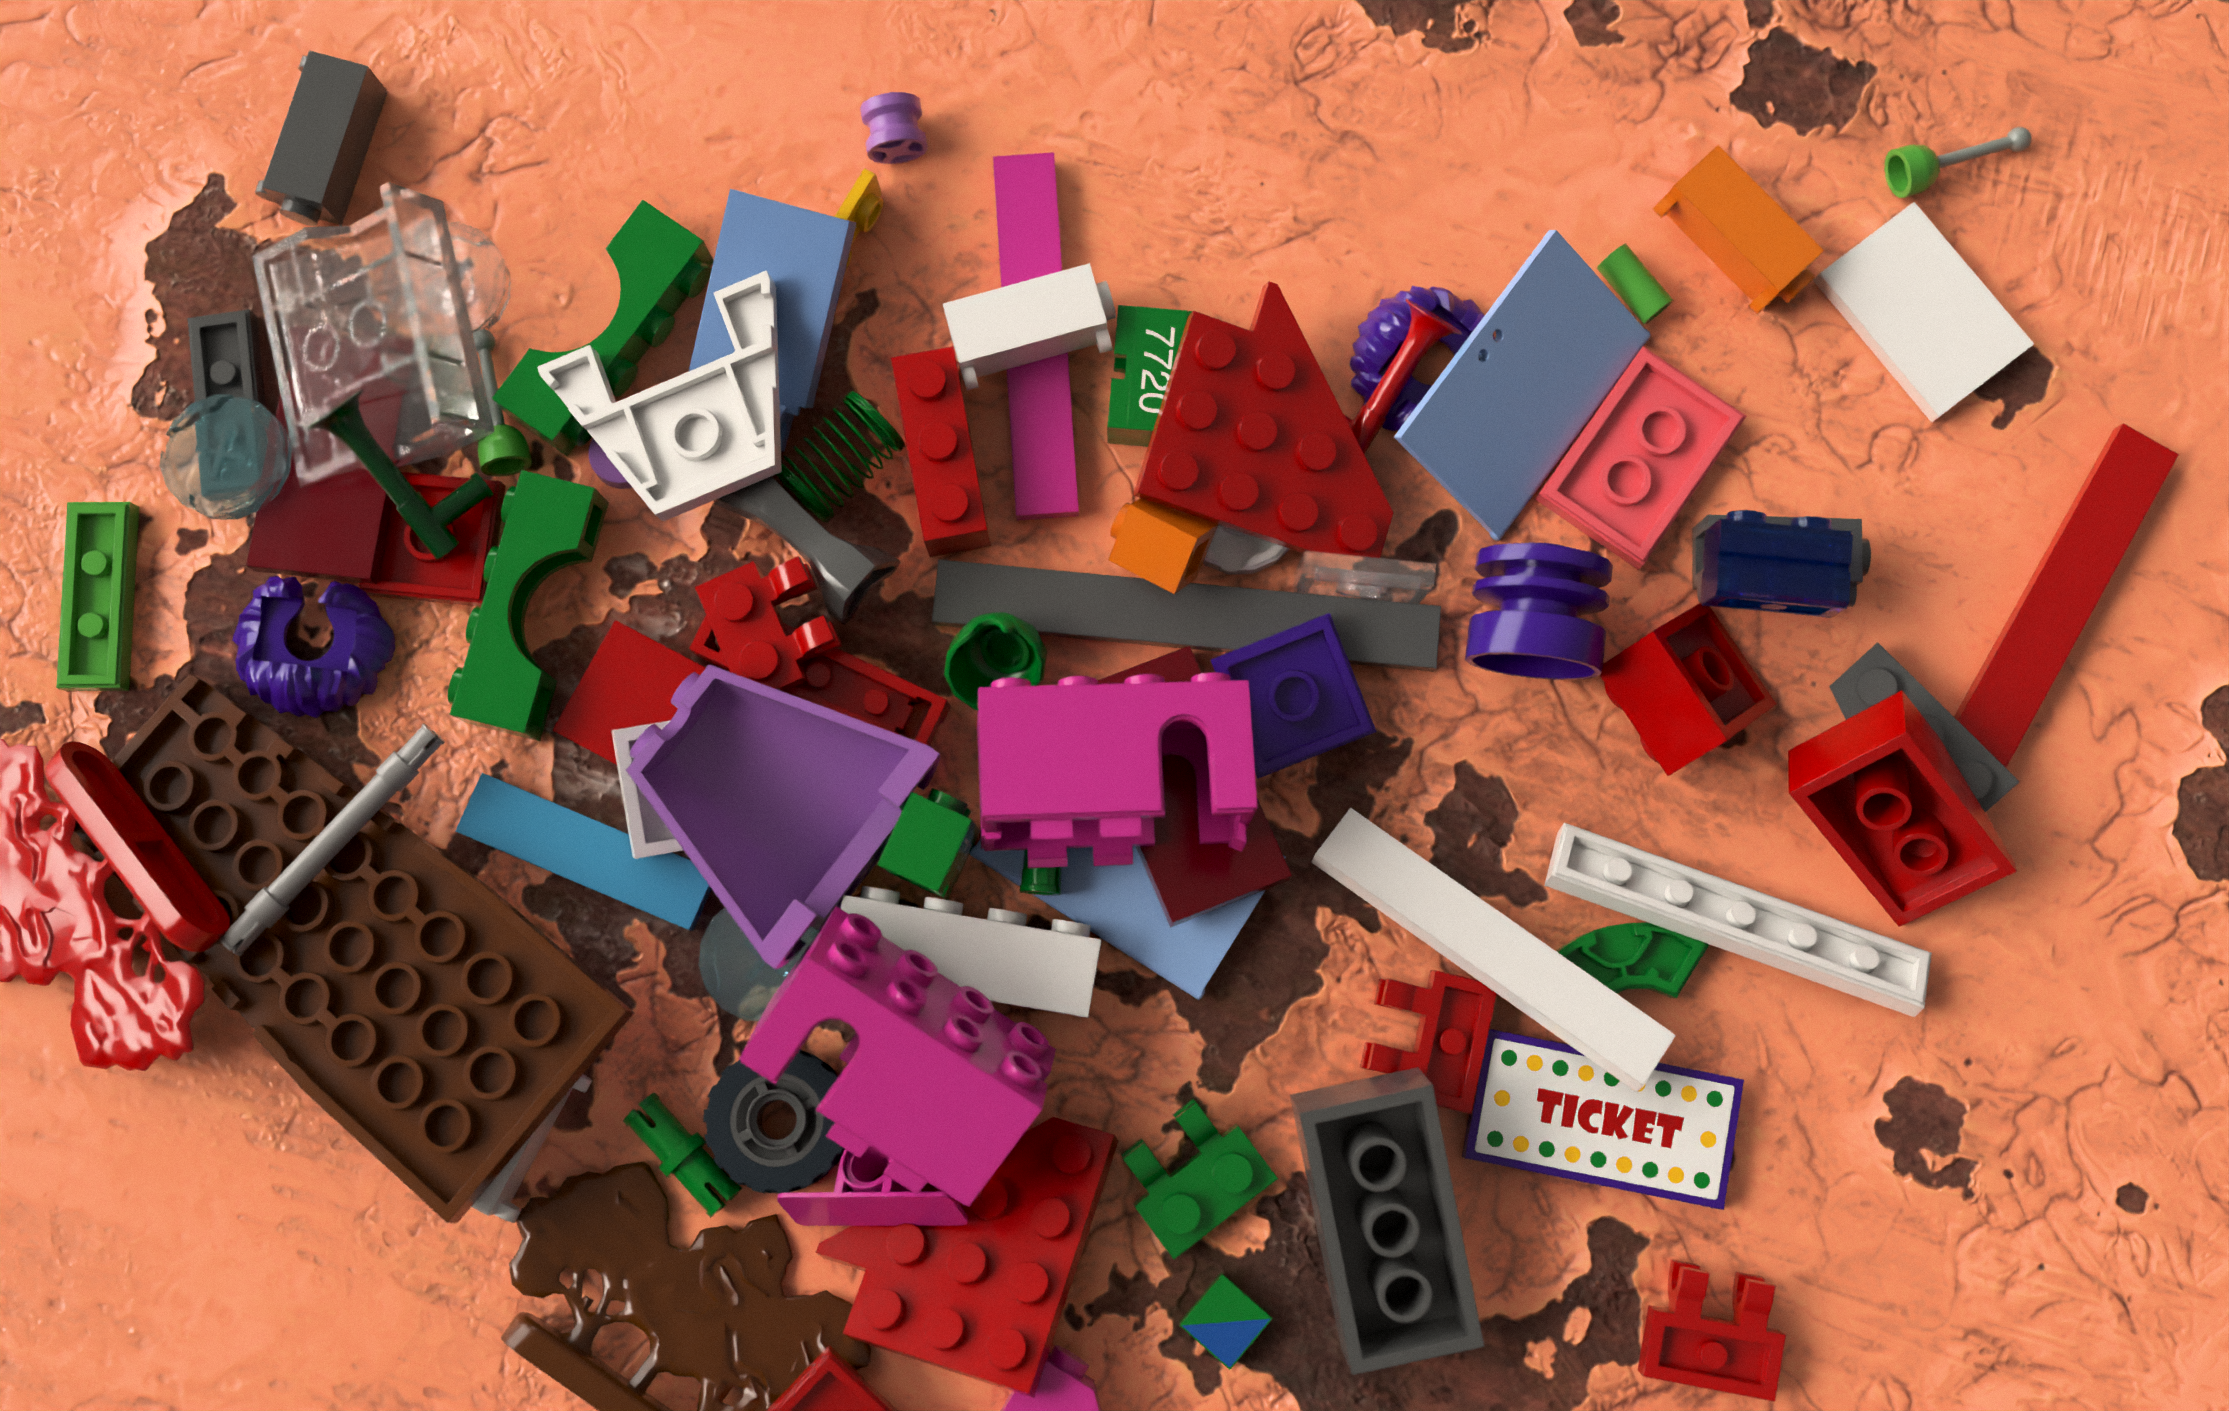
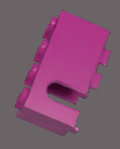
(1086, 763)
(931, 1063)

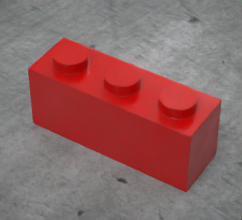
(940, 451)

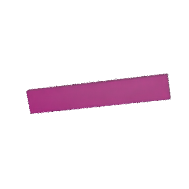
(1041, 389)

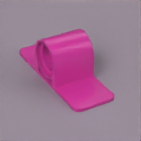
(869, 1202)

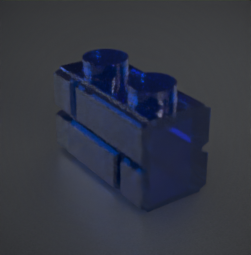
(1777, 565)

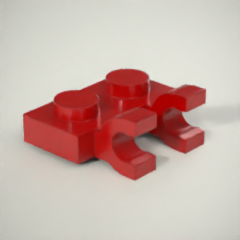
(751, 629)
(1448, 1037)
(1712, 1351)

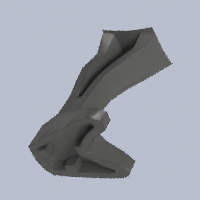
(841, 568)

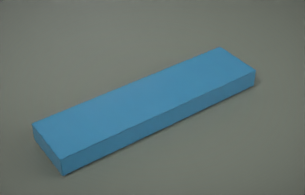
(583, 851)

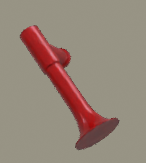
(1423, 333)

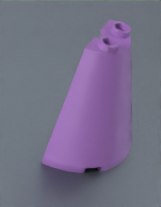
(776, 800)

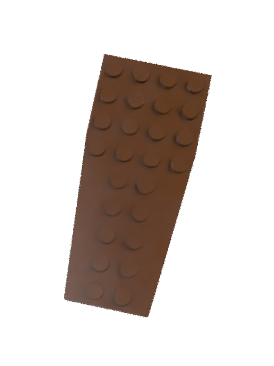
(395, 974)

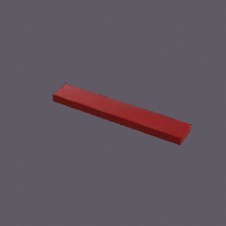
(2064, 590)

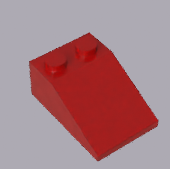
(1897, 809)

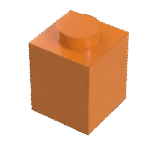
(1160, 543)

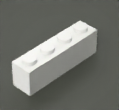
(992, 955)

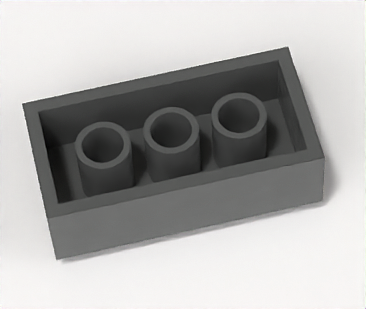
(1387, 1220)

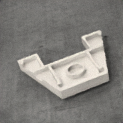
(698, 430)

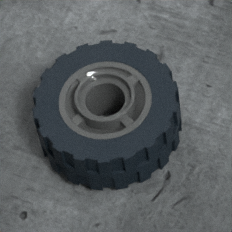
(744, 1146)

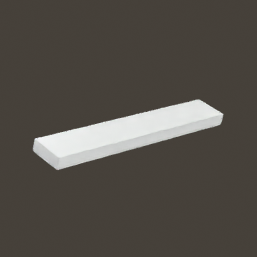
(1739, 920)
(1494, 950)

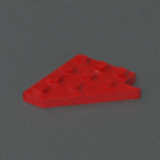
(1261, 440)
(991, 1289)

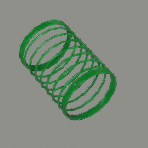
(875, 422)

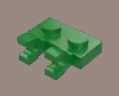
(1203, 1189)

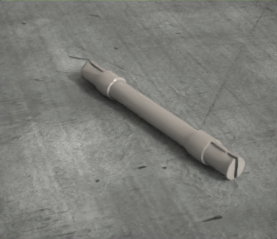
(274, 900)

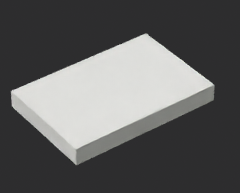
(1923, 312)

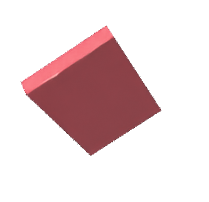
(1640, 458)

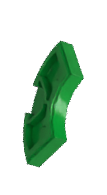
(1636, 957)

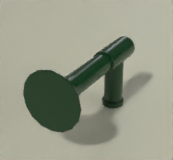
(426, 521)

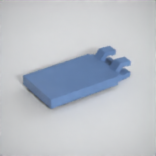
(807, 262)

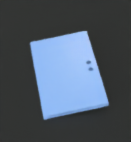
(1507, 419)
(1128, 915)

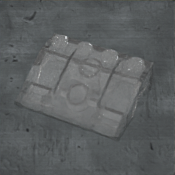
(380, 315)

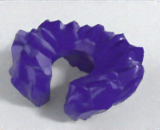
(1385, 333)
(349, 668)

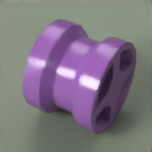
(893, 127)

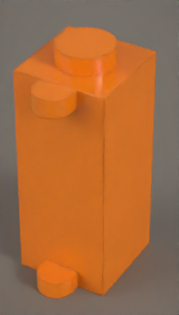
(1741, 230)

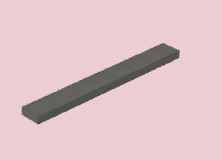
(1195, 616)

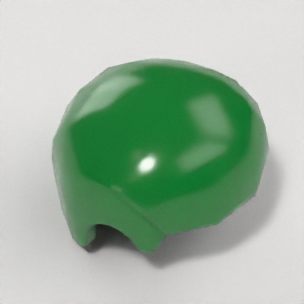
(993, 649)

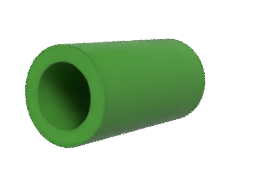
(1634, 284)

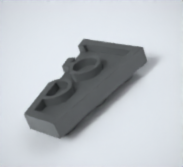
(1881, 676)

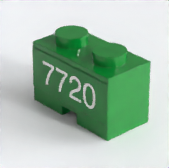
(1146, 353)
(930, 842)

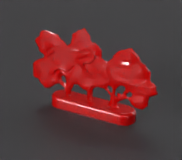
(61, 921)

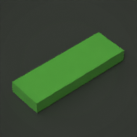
(98, 596)

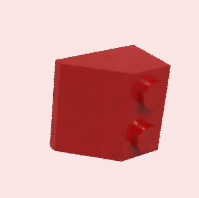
(1685, 688)

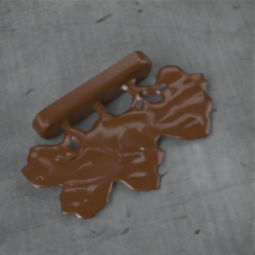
(704, 1307)

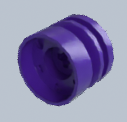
(1539, 601)

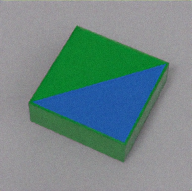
(1225, 1321)

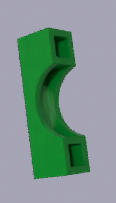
(657, 271)
(545, 530)

